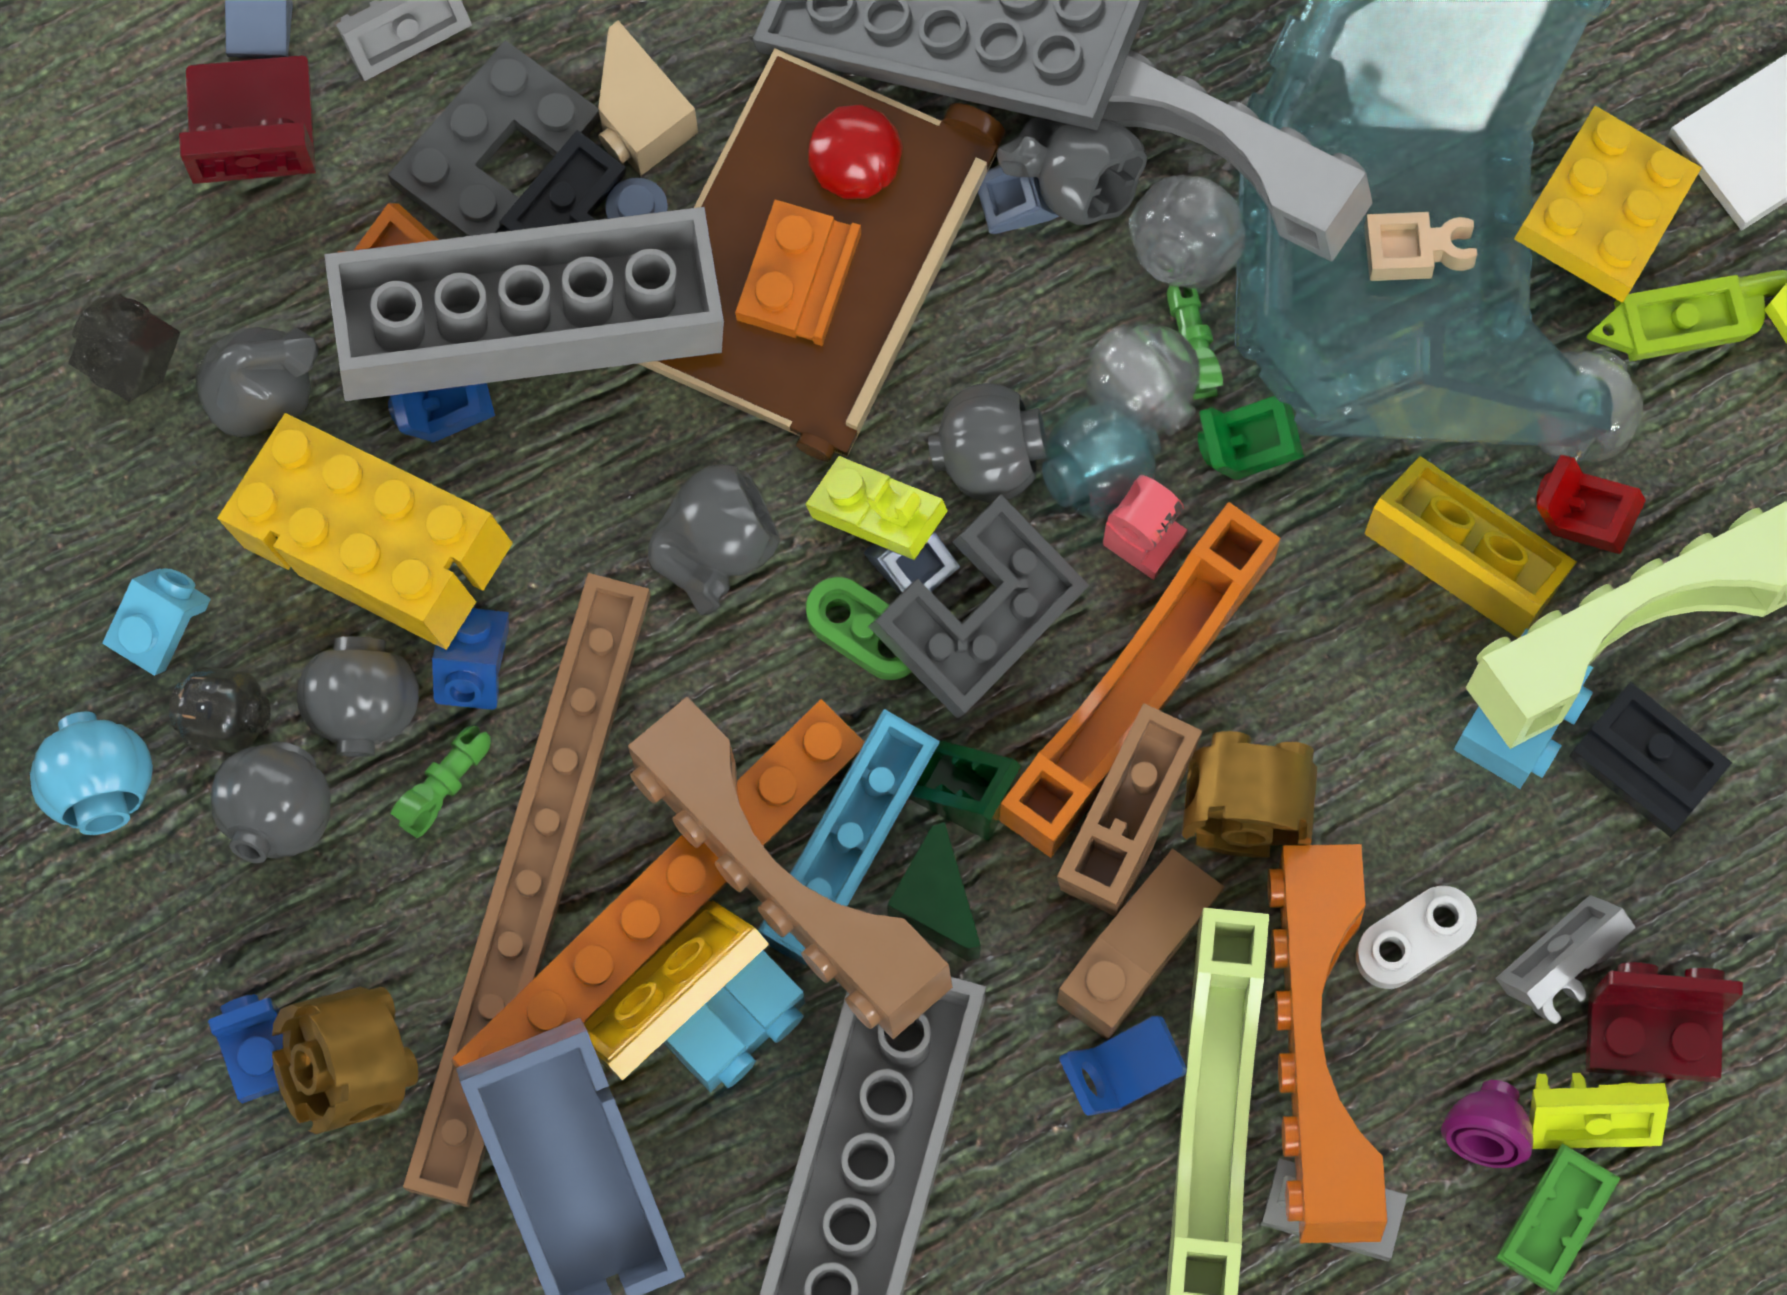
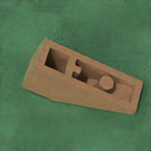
(1129, 811)
(1138, 944)

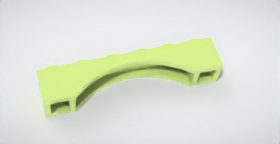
(1537, 677)
(1217, 1103)

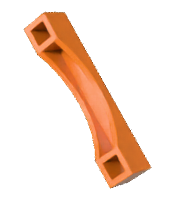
(1149, 671)
(1337, 1169)

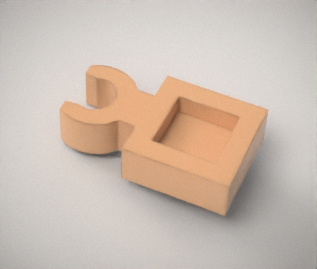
(1407, 247)

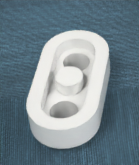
(1417, 935)

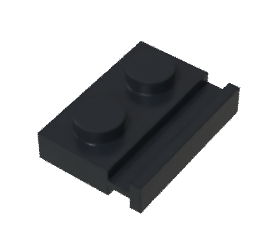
(1650, 759)

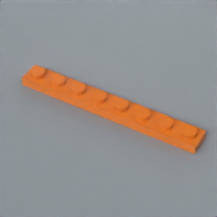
(669, 890)

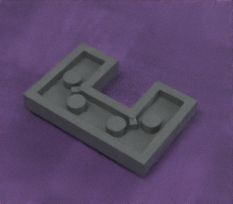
(447, 160)
(968, 657)

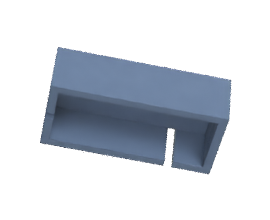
(569, 1165)

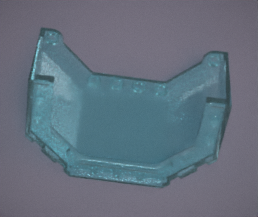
(1442, 123)

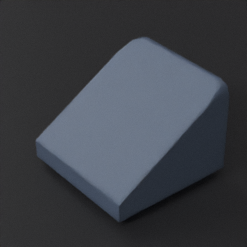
(258, 28)
(1012, 201)
(931, 565)

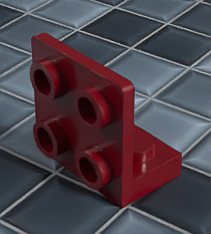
(248, 120)
(1659, 1022)

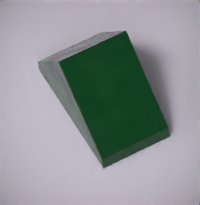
(966, 786)
(935, 898)

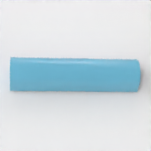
(859, 817)

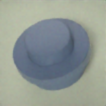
(635, 197)

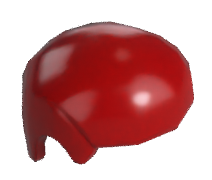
(855, 152)

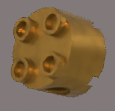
(1249, 795)
(342, 1058)

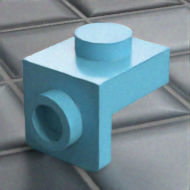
(154, 618)

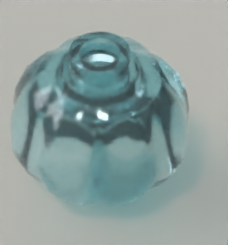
(1097, 459)

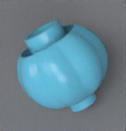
(91, 774)

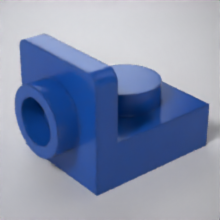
(248, 1044)

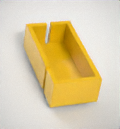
(365, 530)

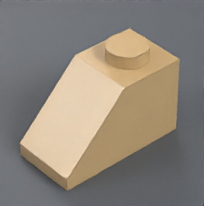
(640, 106)

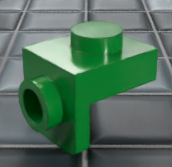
(1249, 438)

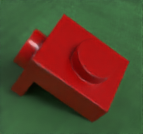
(1588, 506)

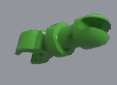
(1199, 335)
(421, 804)

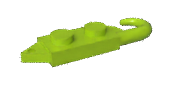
(1689, 315)

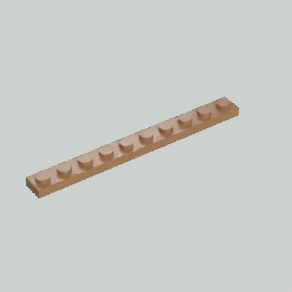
(532, 868)

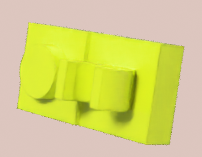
(876, 507)
(1598, 1116)

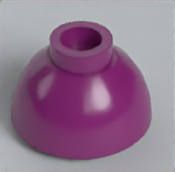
(1490, 1127)

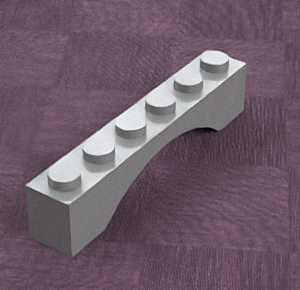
(1308, 192)

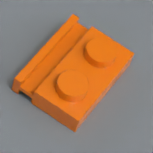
(798, 272)

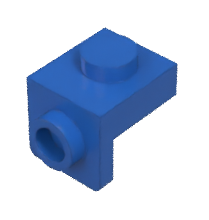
(440, 412)
(471, 664)

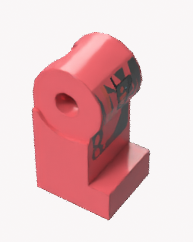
(1145, 526)

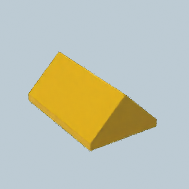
(1468, 546)

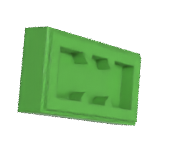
(1557, 1218)

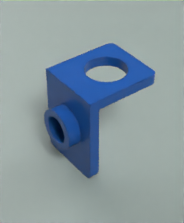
(1125, 1067)

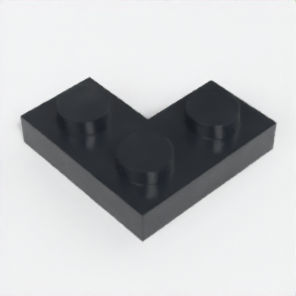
(567, 187)

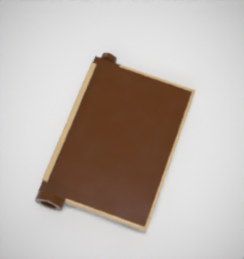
(902, 245)

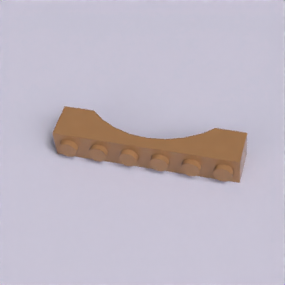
(872, 956)

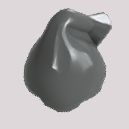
(1079, 170)
(255, 379)
(712, 533)

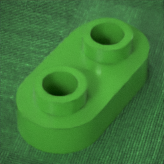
(853, 636)

